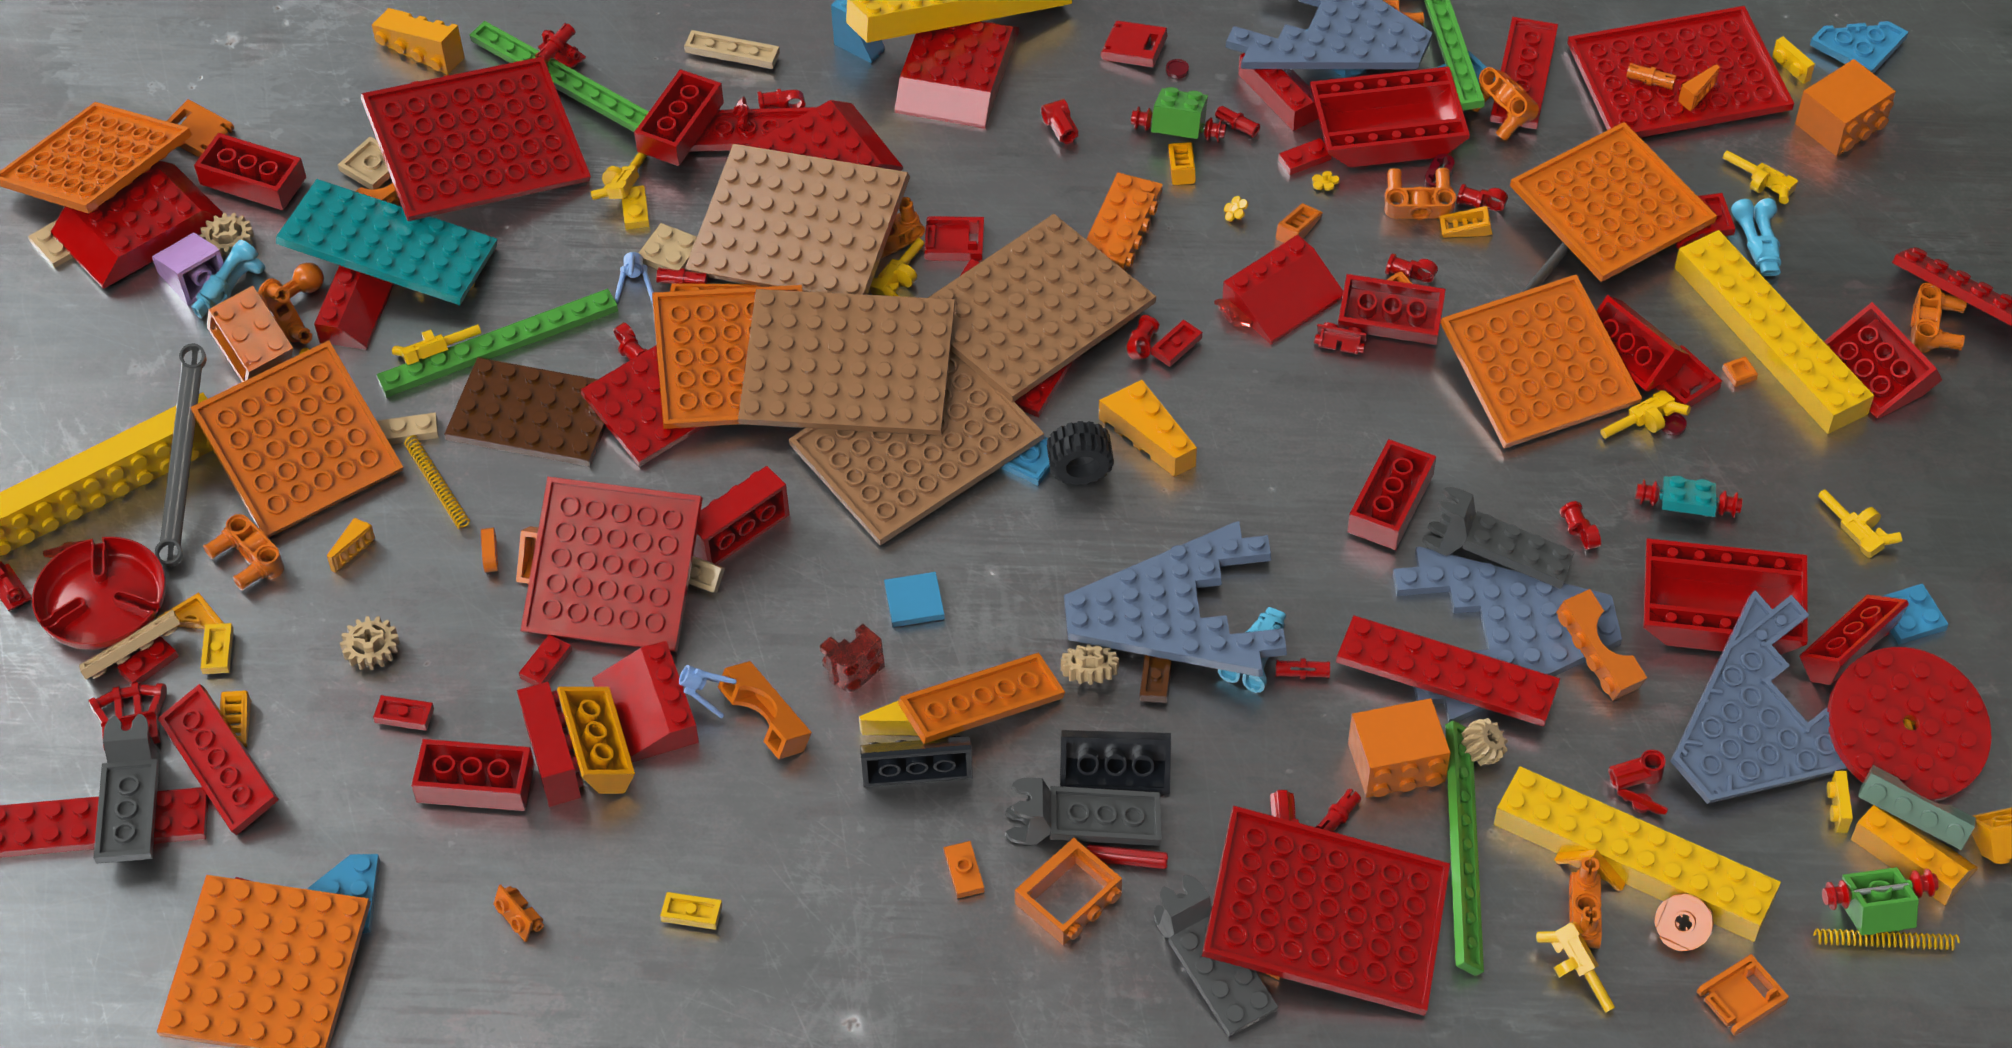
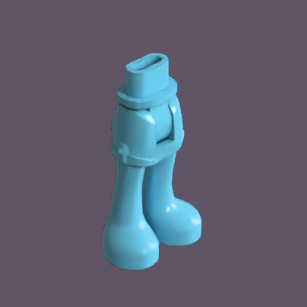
(1763, 248)
(219, 286)
(1269, 620)

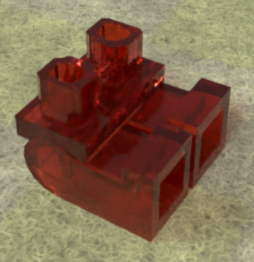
(853, 662)

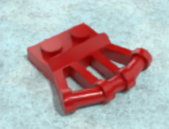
(1723, 222)
(136, 691)

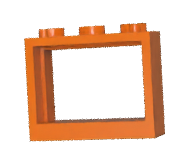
(1050, 872)

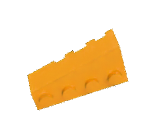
(419, 39)
(1149, 426)

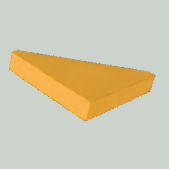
(195, 613)
(1605, 869)

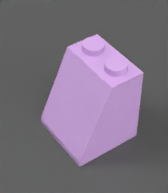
(188, 265)

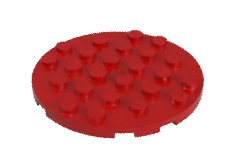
(1911, 684)

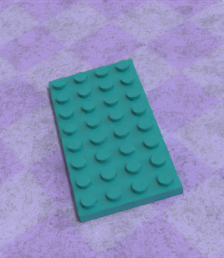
(382, 243)

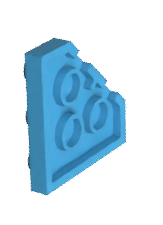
(1864, 43)
(353, 877)

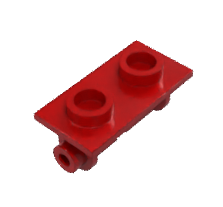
(568, 56)
(1350, 338)
(11, 588)

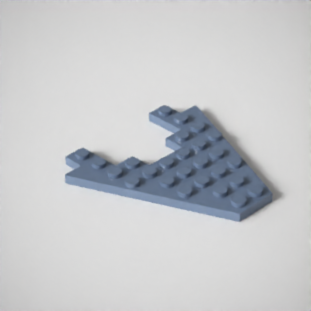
(1339, 37)
(1156, 607)
(1514, 613)
(1743, 727)

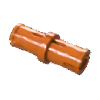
(1651, 76)

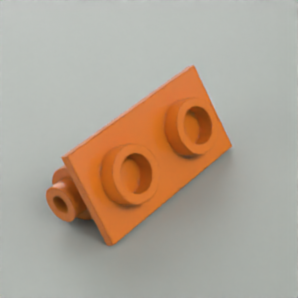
(510, 904)

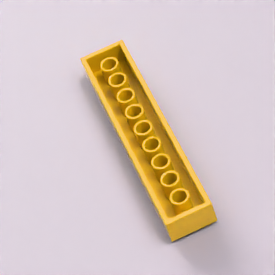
(895, 18)
(1774, 332)
(90, 479)
(1637, 850)

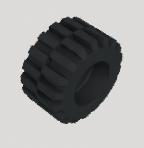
(1080, 453)

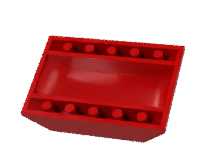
(955, 72)
(1390, 116)
(832, 133)
(135, 223)
(1701, 589)

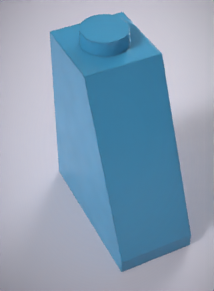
(848, 39)

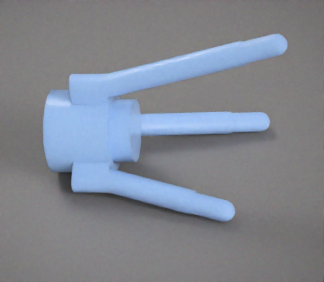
(633, 267)
(695, 678)

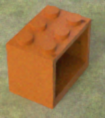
(1845, 107)
(248, 334)
(1398, 748)

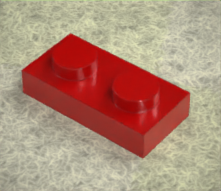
(1304, 156)
(1176, 343)
(148, 661)
(545, 661)
(403, 712)

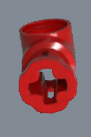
(780, 99)
(1482, 198)
(1412, 268)
(1141, 337)
(628, 343)
(1580, 526)

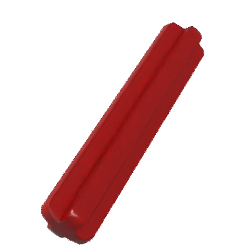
(1130, 856)

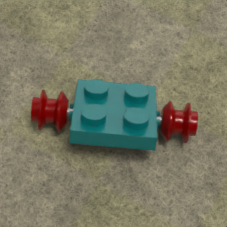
(1689, 496)

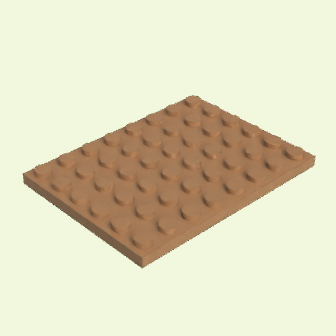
(797, 221)
(1039, 306)
(847, 362)
(903, 477)

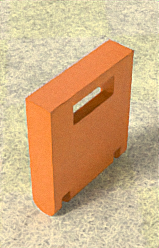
(202, 124)
(1736, 998)

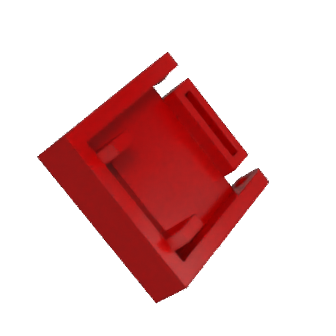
(1128, 43)
(949, 238)
(1689, 377)

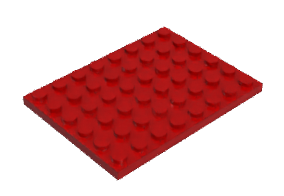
(1683, 47)
(475, 138)
(1327, 910)

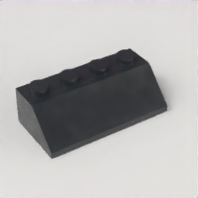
(1116, 760)
(916, 762)

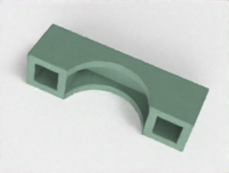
(1934, 818)

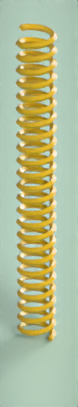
(448, 510)
(1889, 939)

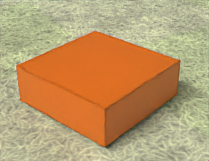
(1740, 371)

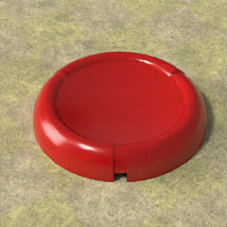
(99, 592)

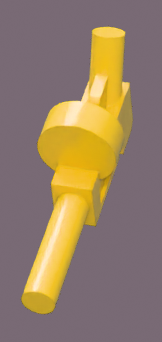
(1765, 176)
(619, 180)
(897, 273)
(433, 344)
(1649, 414)
(1860, 526)
(1579, 959)

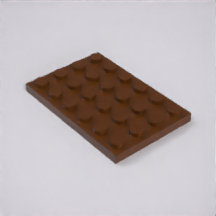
(526, 413)

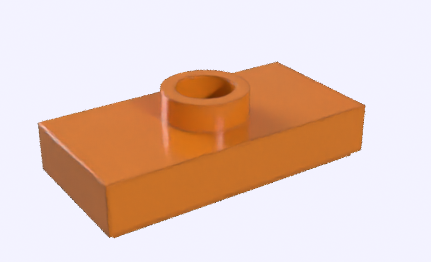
(963, 869)

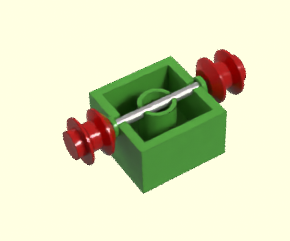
(1179, 115)
(1881, 898)

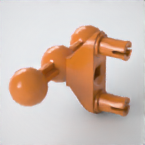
(305, 279)

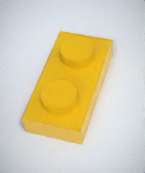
(1793, 60)
(635, 208)
(217, 648)
(1841, 805)
(691, 910)

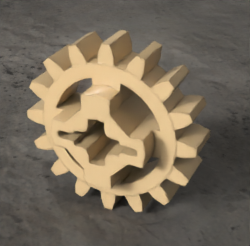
(227, 232)
(369, 643)
(1089, 664)

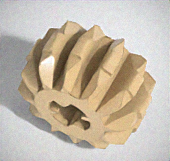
(1484, 741)

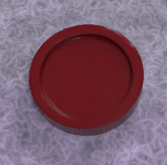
(1177, 68)
(1674, 424)

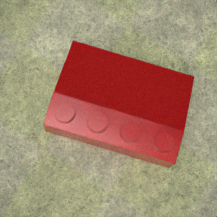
(1283, 289)
(1883, 360)
(650, 702)

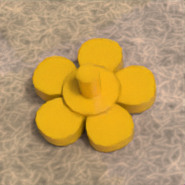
(1325, 181)
(1235, 209)

